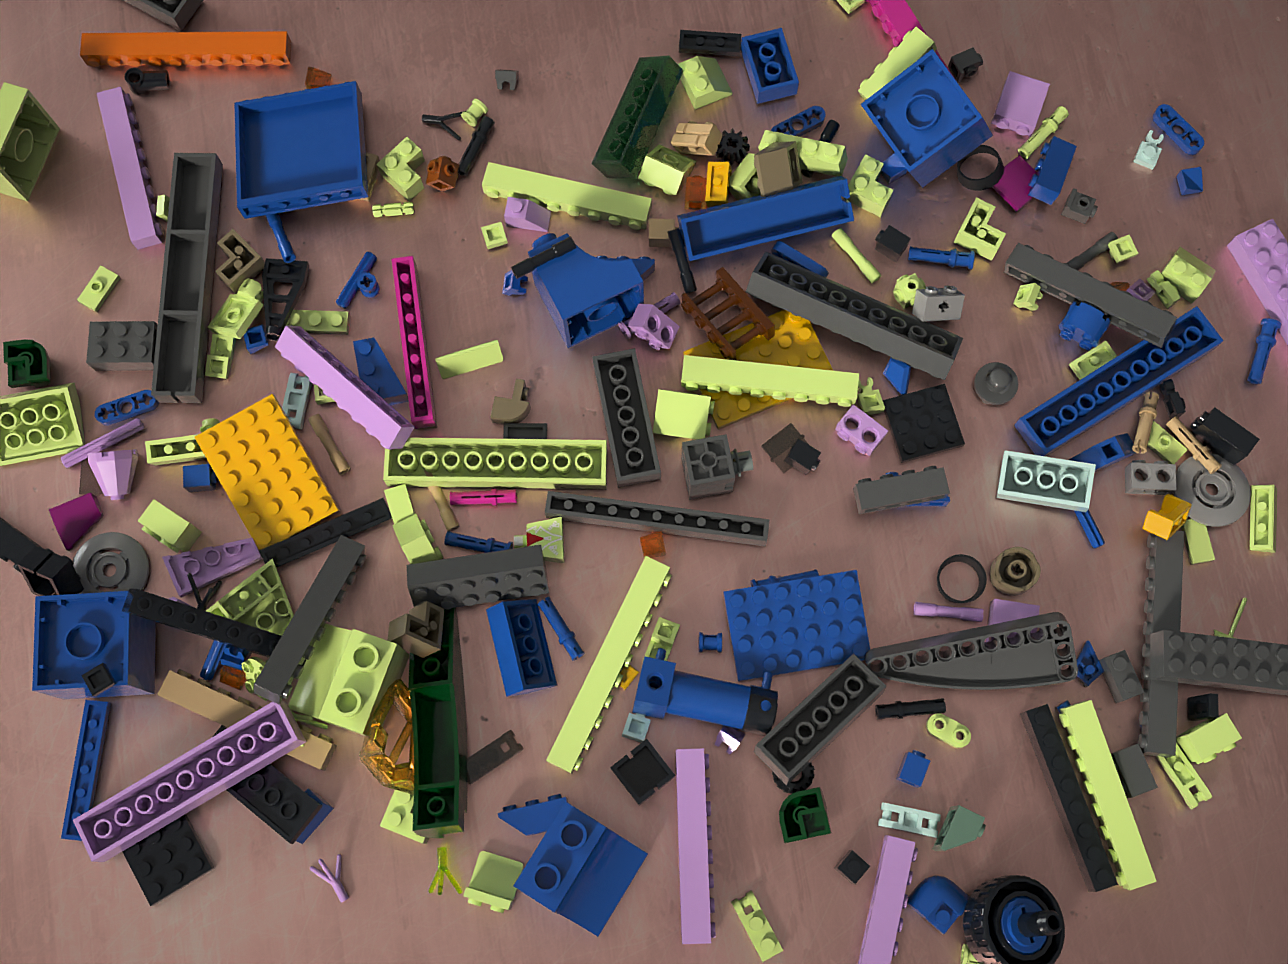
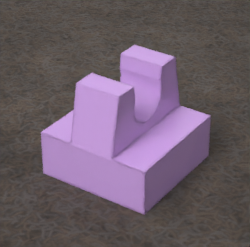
(730, 736)

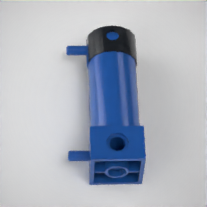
(704, 698)

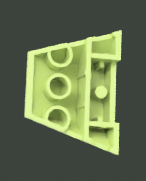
(258, 601)

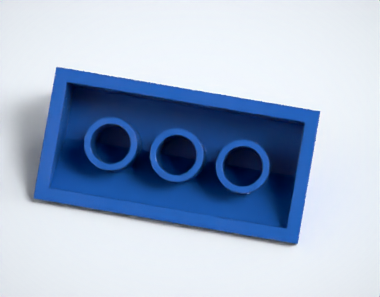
(521, 647)

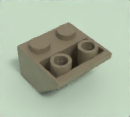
(778, 168)

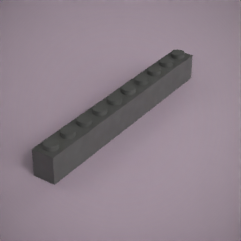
(657, 518)
(1163, 613)

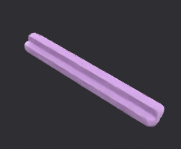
(102, 442)

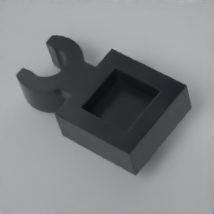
(1173, 402)

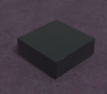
(99, 679)

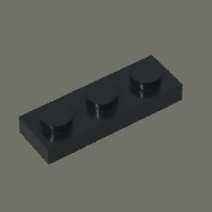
(710, 43)

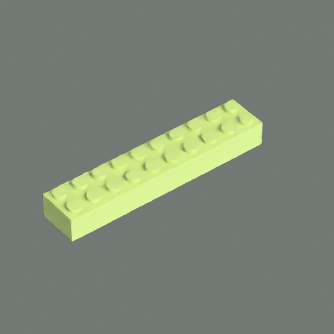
(498, 463)

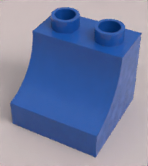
(585, 291)
(580, 869)

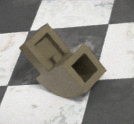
(514, 409)

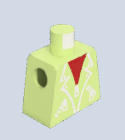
(548, 535)

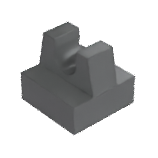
(506, 75)

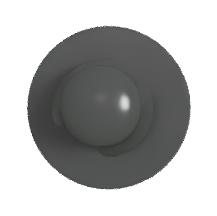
(996, 383)

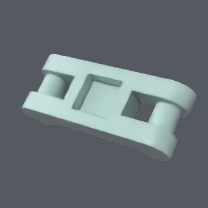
(296, 399)
(909, 820)

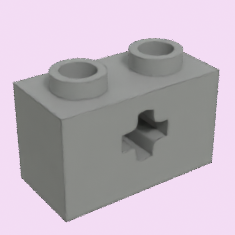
(938, 303)

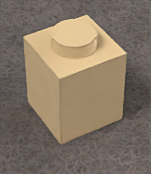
(658, 232)

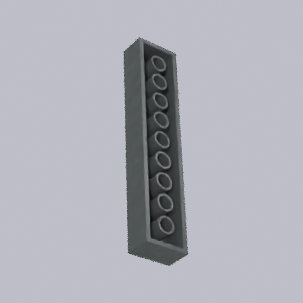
(854, 315)

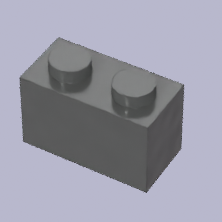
(1121, 676)
(1133, 771)

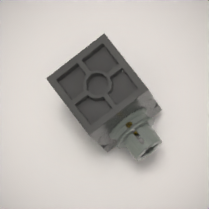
(711, 466)

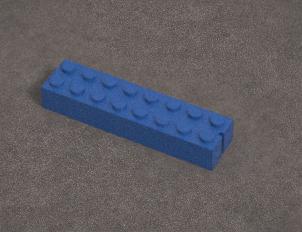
(765, 218)

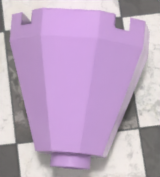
(114, 471)

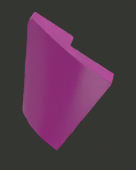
(76, 518)

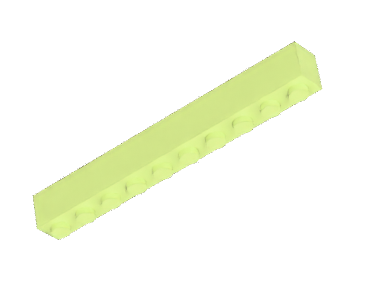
(606, 669)

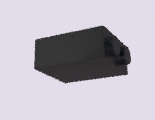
(1223, 436)

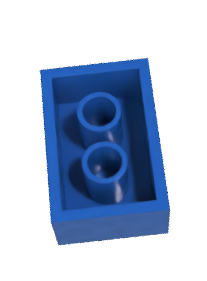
(769, 65)

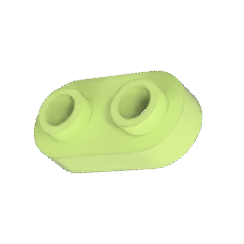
(948, 731)

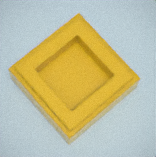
(628, 676)

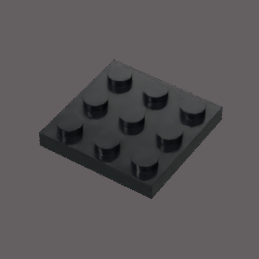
(923, 423)
(168, 860)

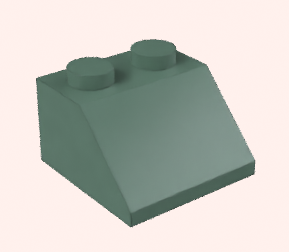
(959, 828)

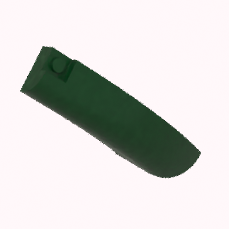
(439, 736)

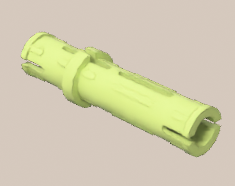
(1048, 126)

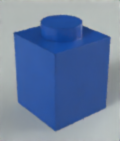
(199, 478)
(913, 768)

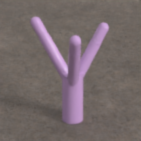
(334, 881)

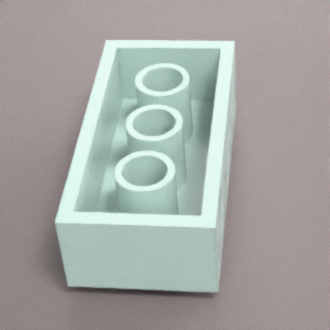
(1046, 481)

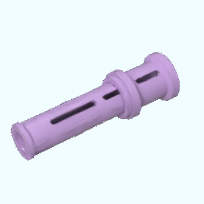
(670, 301)

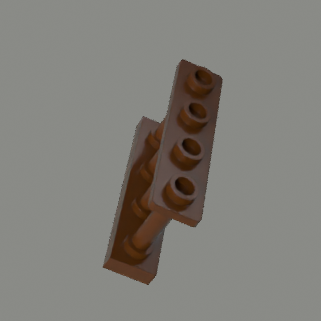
(736, 297)

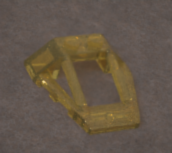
(372, 754)

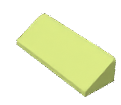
(469, 359)
(1263, 518)

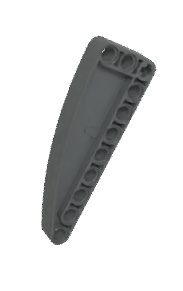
(999, 664)

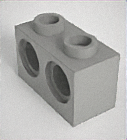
(1151, 483)

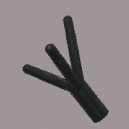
(432, 119)
(203, 604)

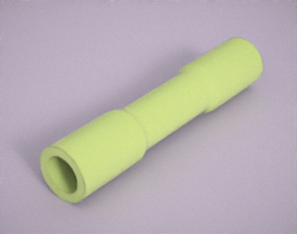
(847, 245)

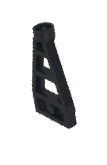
(279, 271)

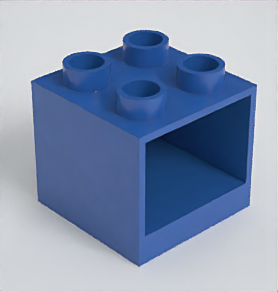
(927, 118)
(87, 630)

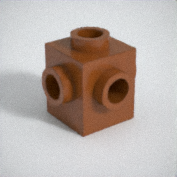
(442, 173)

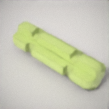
(393, 209)

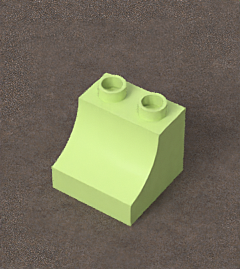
(25, 140)
(347, 678)

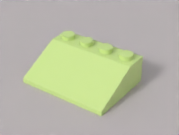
(40, 423)

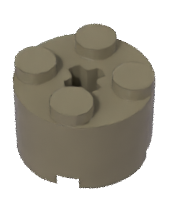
(1026, 567)

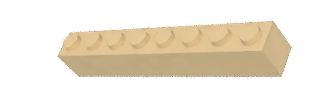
(228, 711)

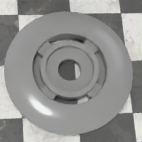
(1232, 495)
(130, 564)

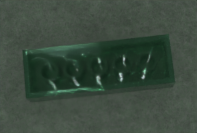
(637, 117)

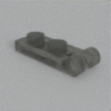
(491, 757)

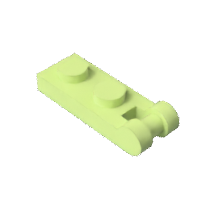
(1185, 777)
(757, 927)

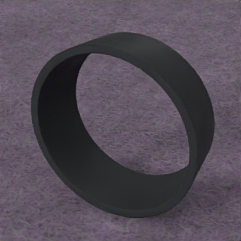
(983, 183)
(973, 563)

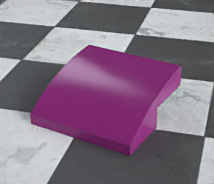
(1014, 183)

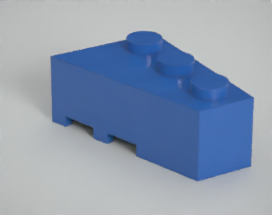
(377, 371)

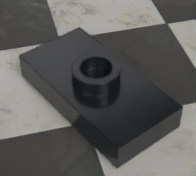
(1202, 707)

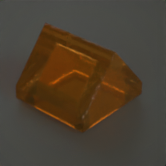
(232, 677)

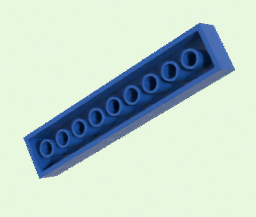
(1116, 384)

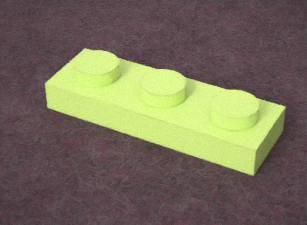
(321, 321)

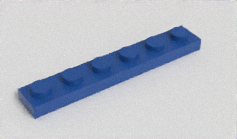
(86, 765)

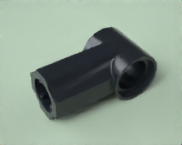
(147, 80)

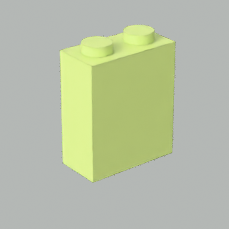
(682, 414)

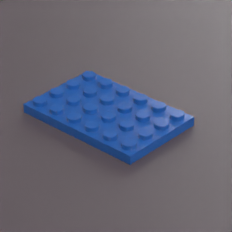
(796, 624)

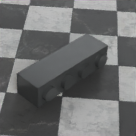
(901, 490)

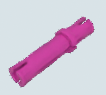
(461, 498)

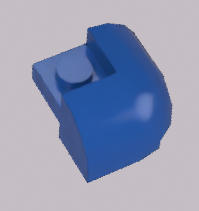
(938, 901)

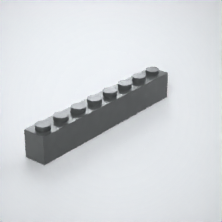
(1074, 286)
(309, 620)

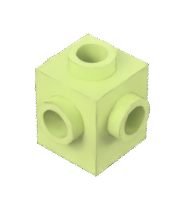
(906, 289)

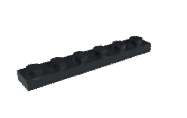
(327, 533)

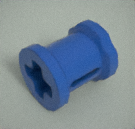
(362, 284)
(710, 642)

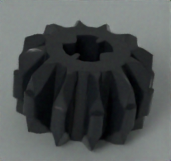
(732, 147)

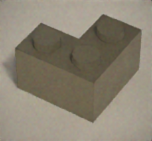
(242, 261)
(419, 630)

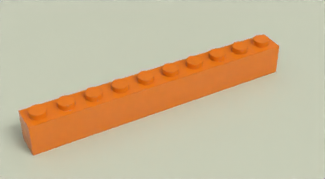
(186, 48)

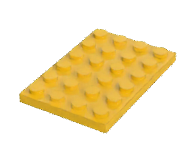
(792, 345)
(266, 472)

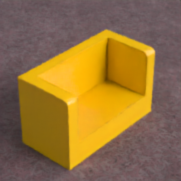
(717, 183)
(1169, 518)

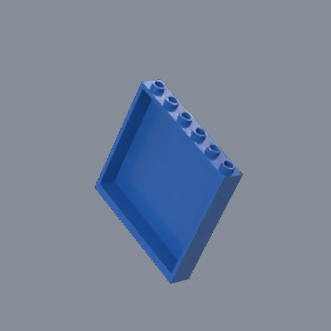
(300, 150)

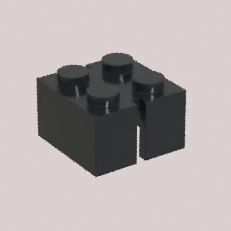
(49, 573)
(643, 772)

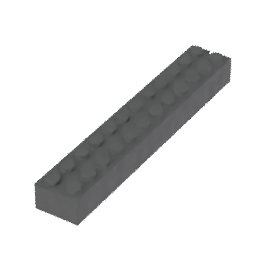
(187, 278)

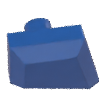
(898, 374)
(1088, 665)

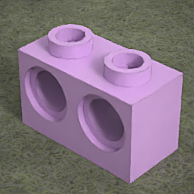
(653, 326)
(865, 426)

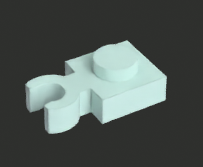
(1148, 151)
(636, 727)

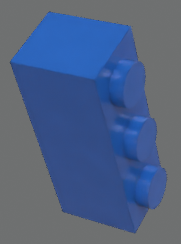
(1051, 170)

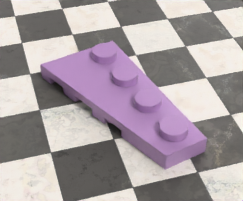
(210, 564)

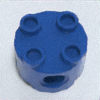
(1083, 325)

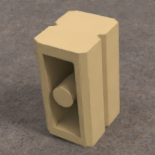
(696, 138)

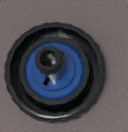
(1013, 922)

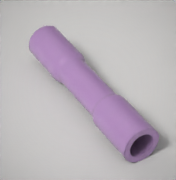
(962, 613)

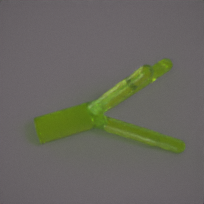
(442, 868)

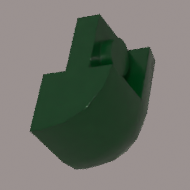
(26, 363)
(804, 815)

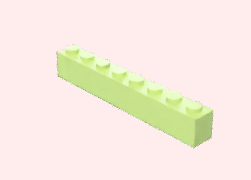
(568, 196)
(769, 380)
(1107, 795)

